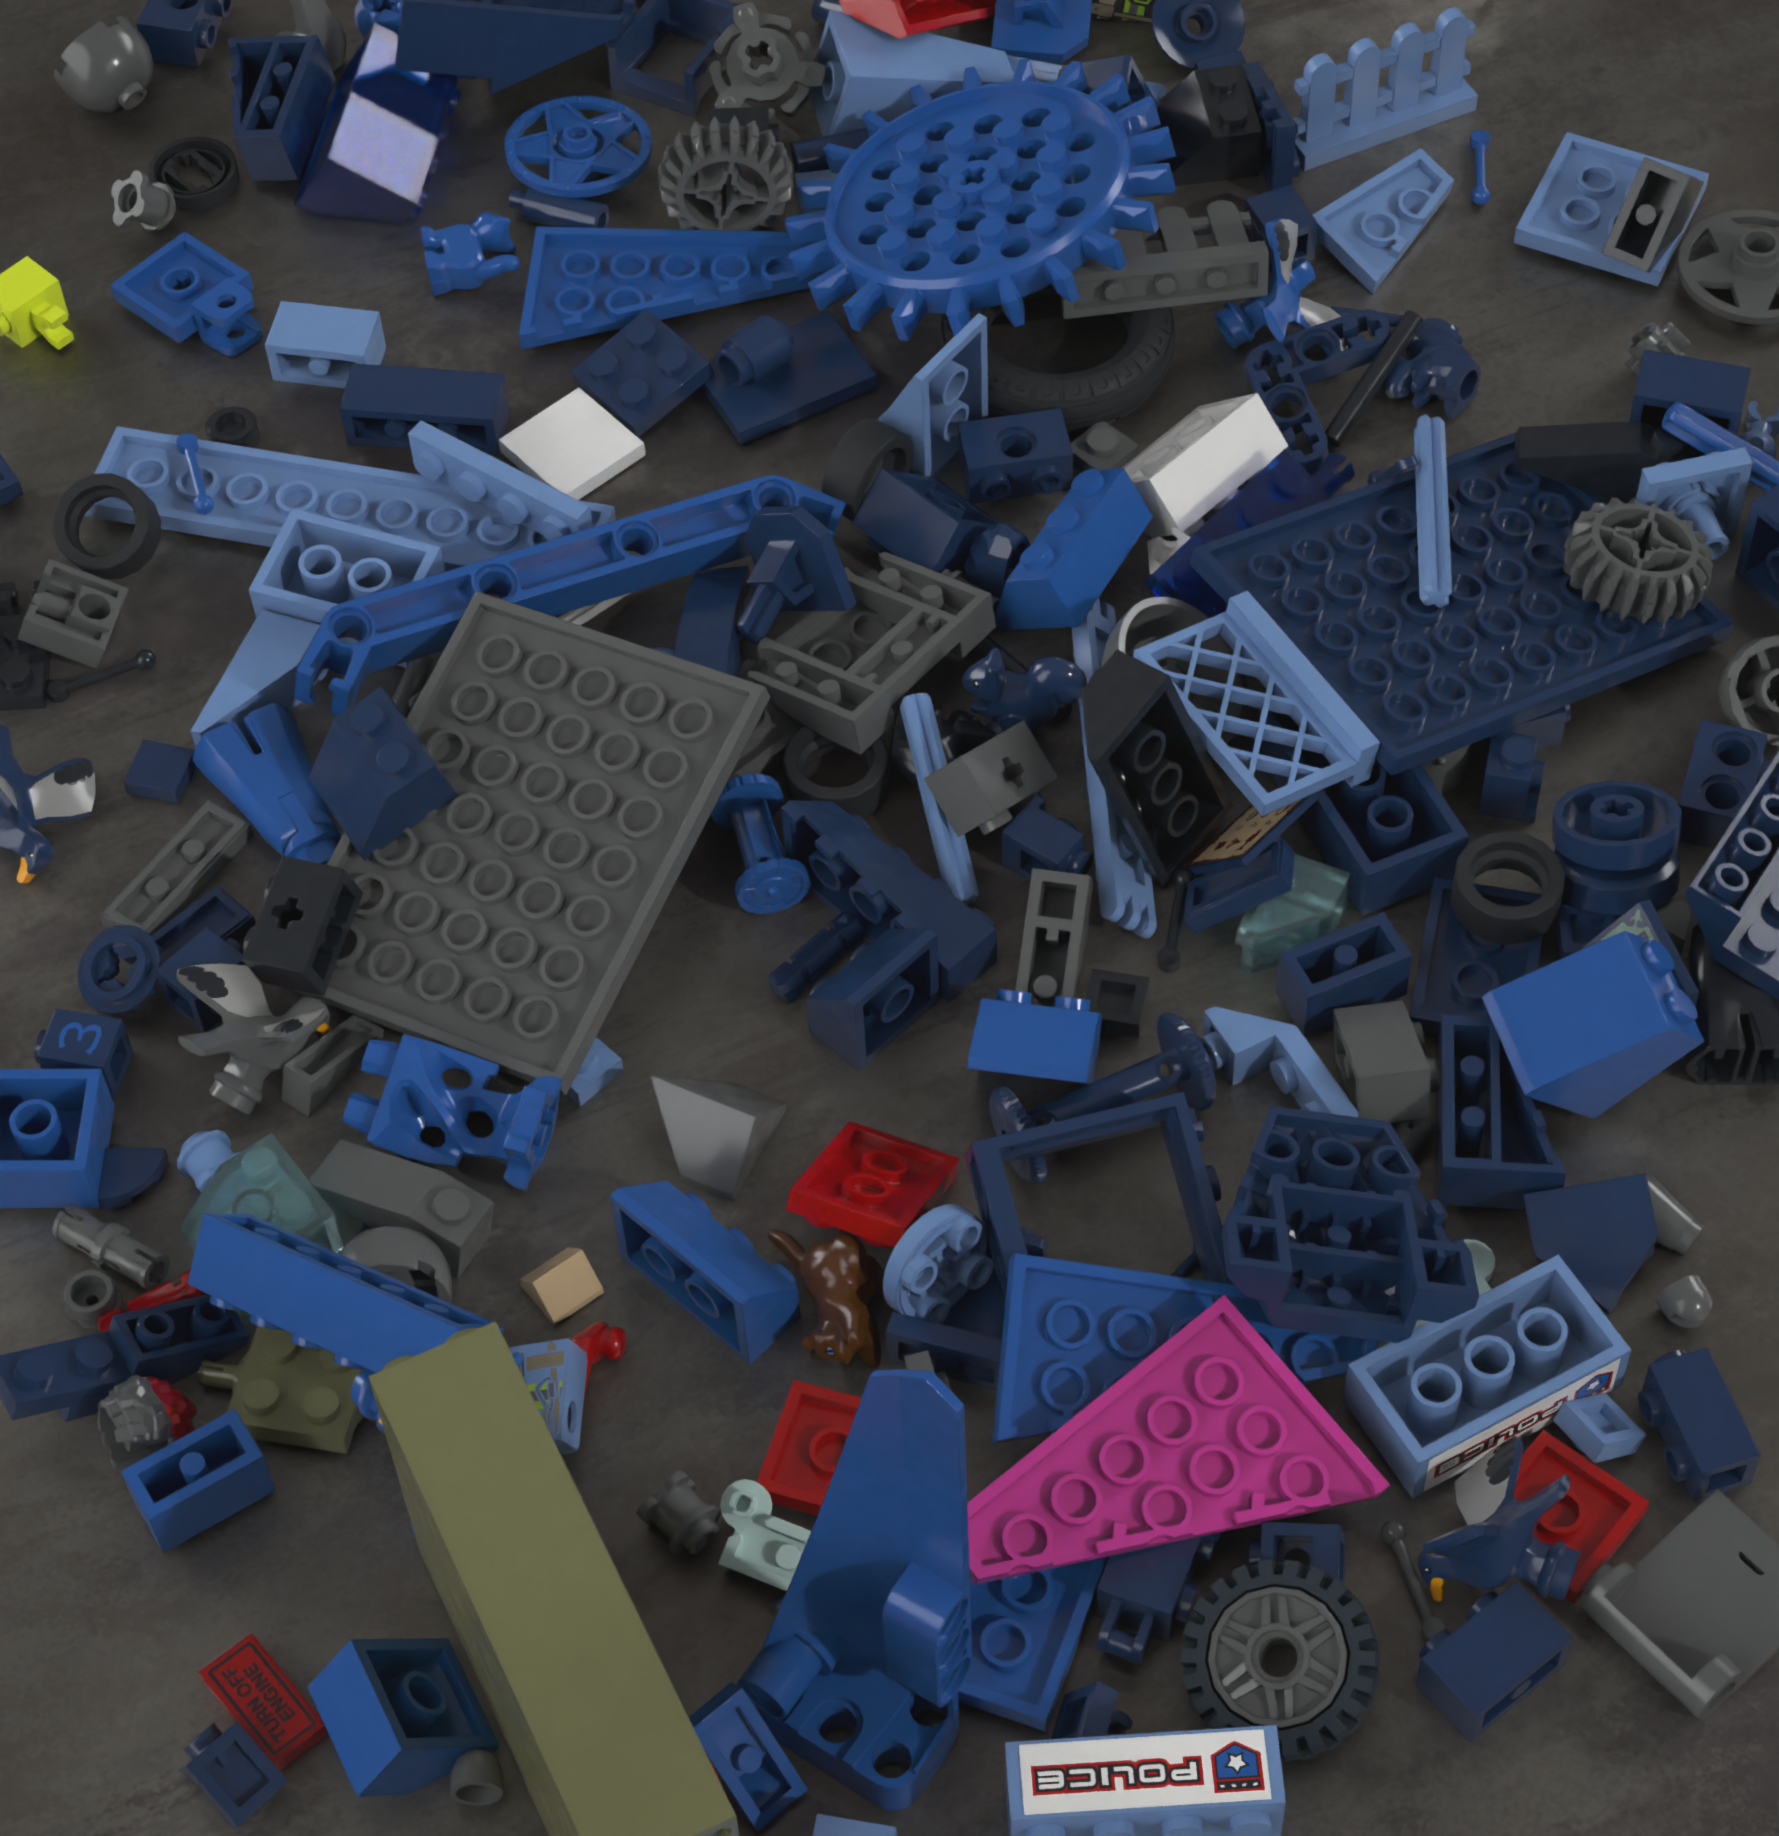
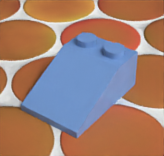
(940, 396)

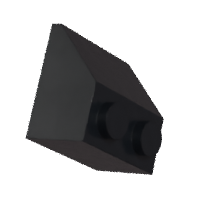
(1212, 127)

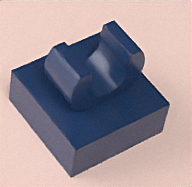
(1090, 1713)

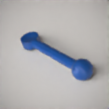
(1480, 141)
(188, 445)

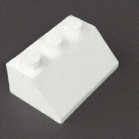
(1204, 462)

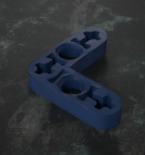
(1296, 371)

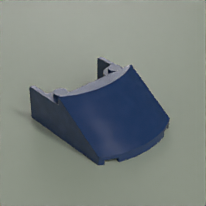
(503, 37)

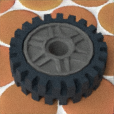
(1273, 1607)

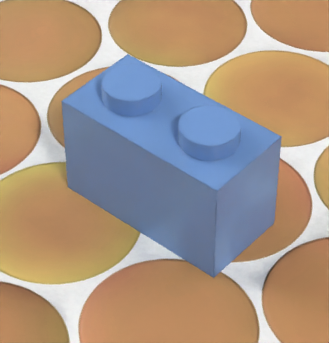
(322, 342)

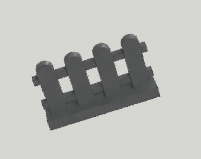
(1182, 271)

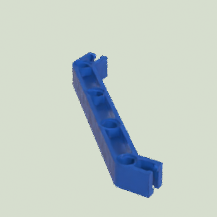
(547, 578)

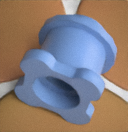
(202, 1156)

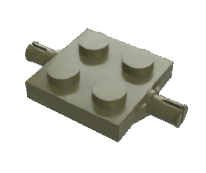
(289, 1392)

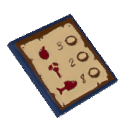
(1247, 837)

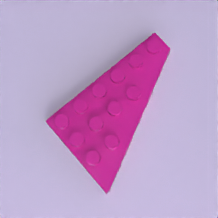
(1174, 1451)

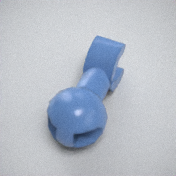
(1760, 432)

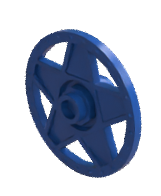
(578, 146)

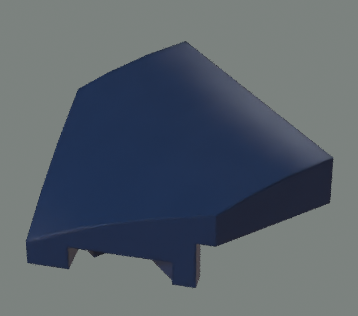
(1597, 1230)

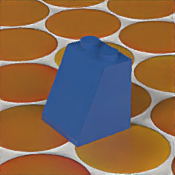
(1595, 1023)

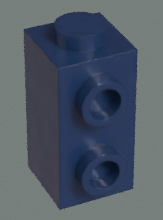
(1698, 1423)

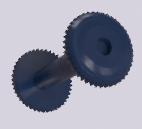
(1181, 1053)

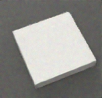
(572, 445)

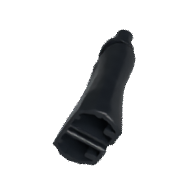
(1735, 1022)

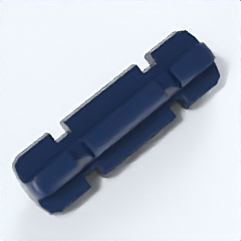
(816, 956)

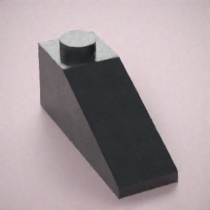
(1597, 455)

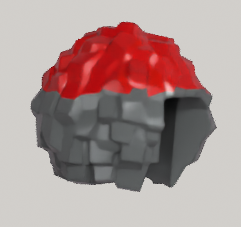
(142, 1419)

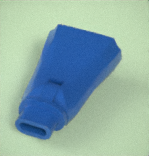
(271, 782)

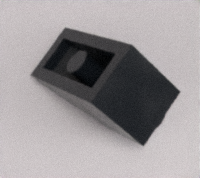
(1652, 215)

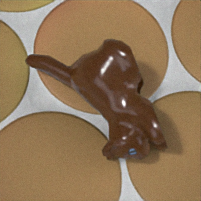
(841, 1284)

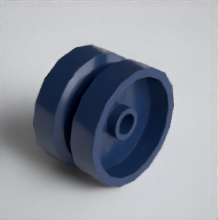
(1617, 845)

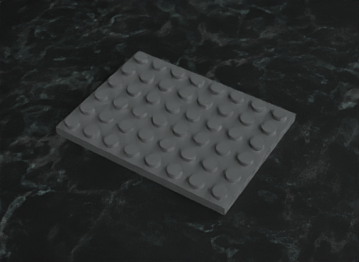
(571, 820)

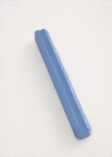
(1432, 512)

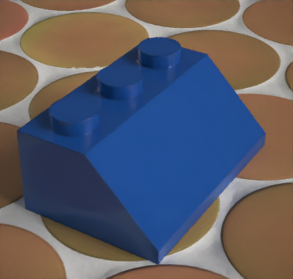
(1074, 553)
(705, 1267)

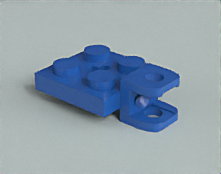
(212, 301)

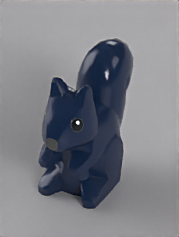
(1436, 369)
(1021, 697)

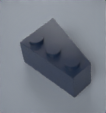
(278, 101)
(1487, 1130)

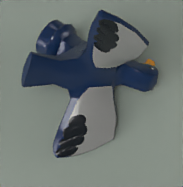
(28, 800)
(1499, 1532)

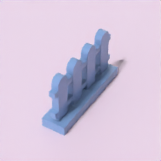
(1384, 113)

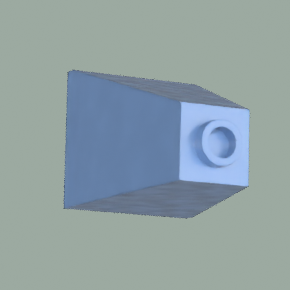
(877, 71)

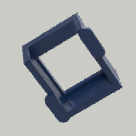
(689, 18)

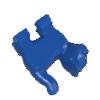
(457, 257)

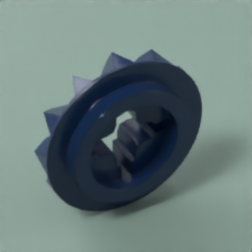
(100, 966)

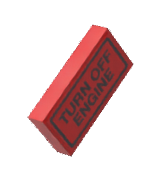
(264, 1701)

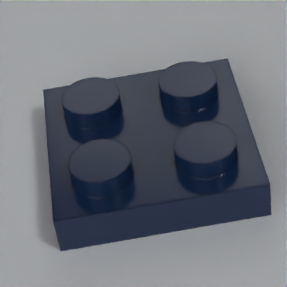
(642, 373)

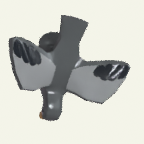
(249, 1030)

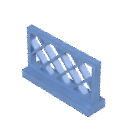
(1291, 689)

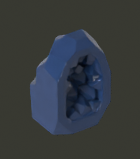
(995, 557)

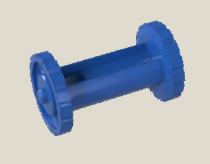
(770, 878)

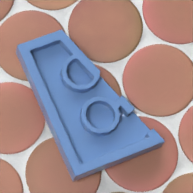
(1383, 217)

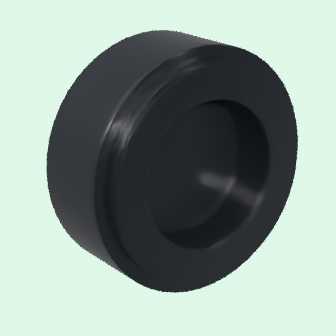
(233, 427)

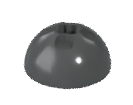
(1159, 618)

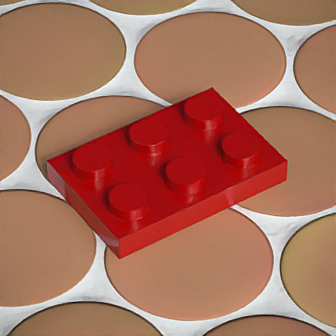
(872, 1184)

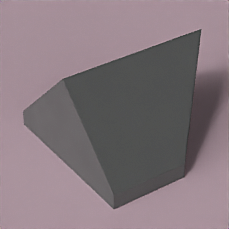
(715, 1130)

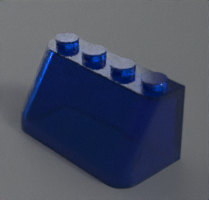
(378, 137)

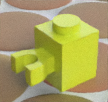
(32, 305)

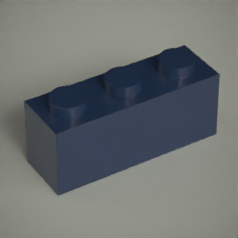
(389, 401)

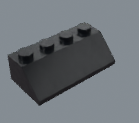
(1151, 763)

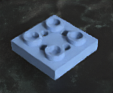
(1701, 490)

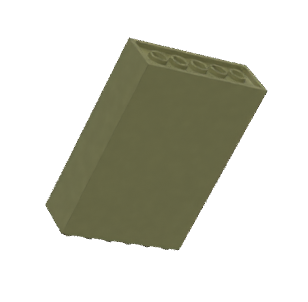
(541, 1600)

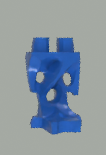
(420, 1099)

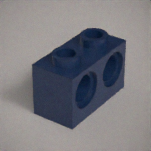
(1719, 780)

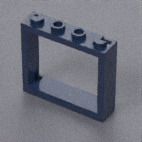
(1182, 1134)

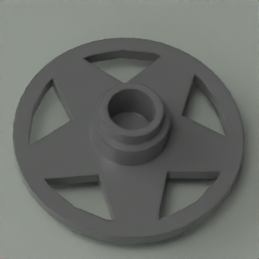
(1741, 262)

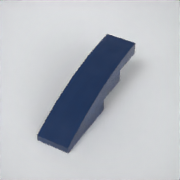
(711, 618)

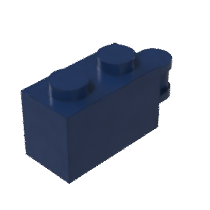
(1149, 1594)

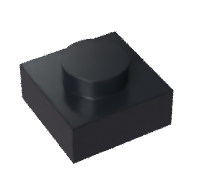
(1119, 999)

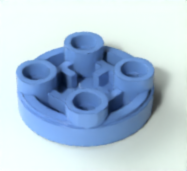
(937, 1263)

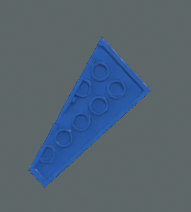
(608, 276)
(1087, 1325)

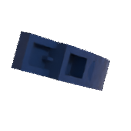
(146, 1342)

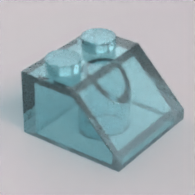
(270, 1187)

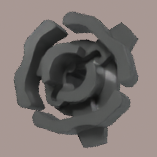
(756, 36)

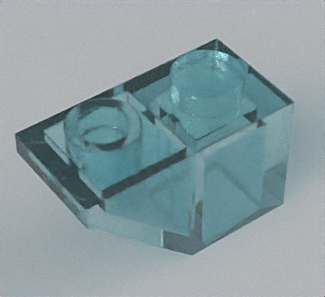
(1294, 917)

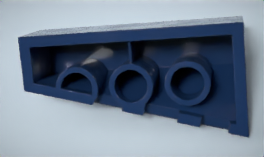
(885, 890)

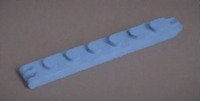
(1120, 872)

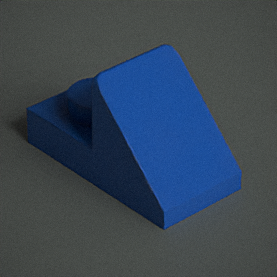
(746, 1757)

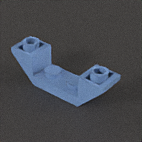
(1252, 1044)

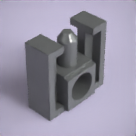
(87, 619)

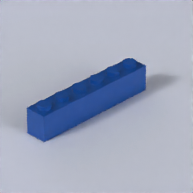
(318, 1293)

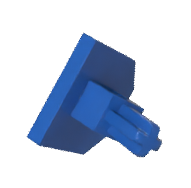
(1042, 28)

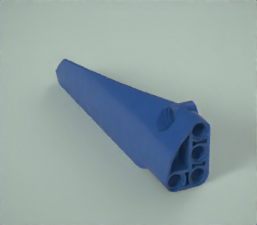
(878, 1599)

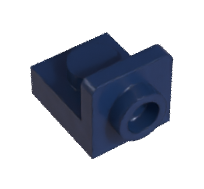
(232, 1771)

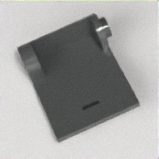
(1695, 1606)

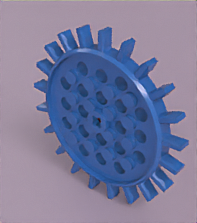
(981, 198)

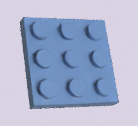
(1581, 203)

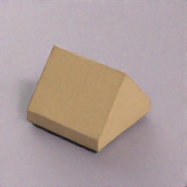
(562, 1284)

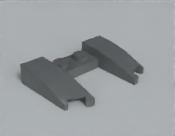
(855, 705)

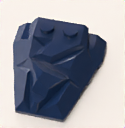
(1341, 1233)

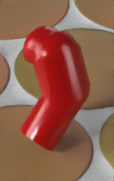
(600, 1342)

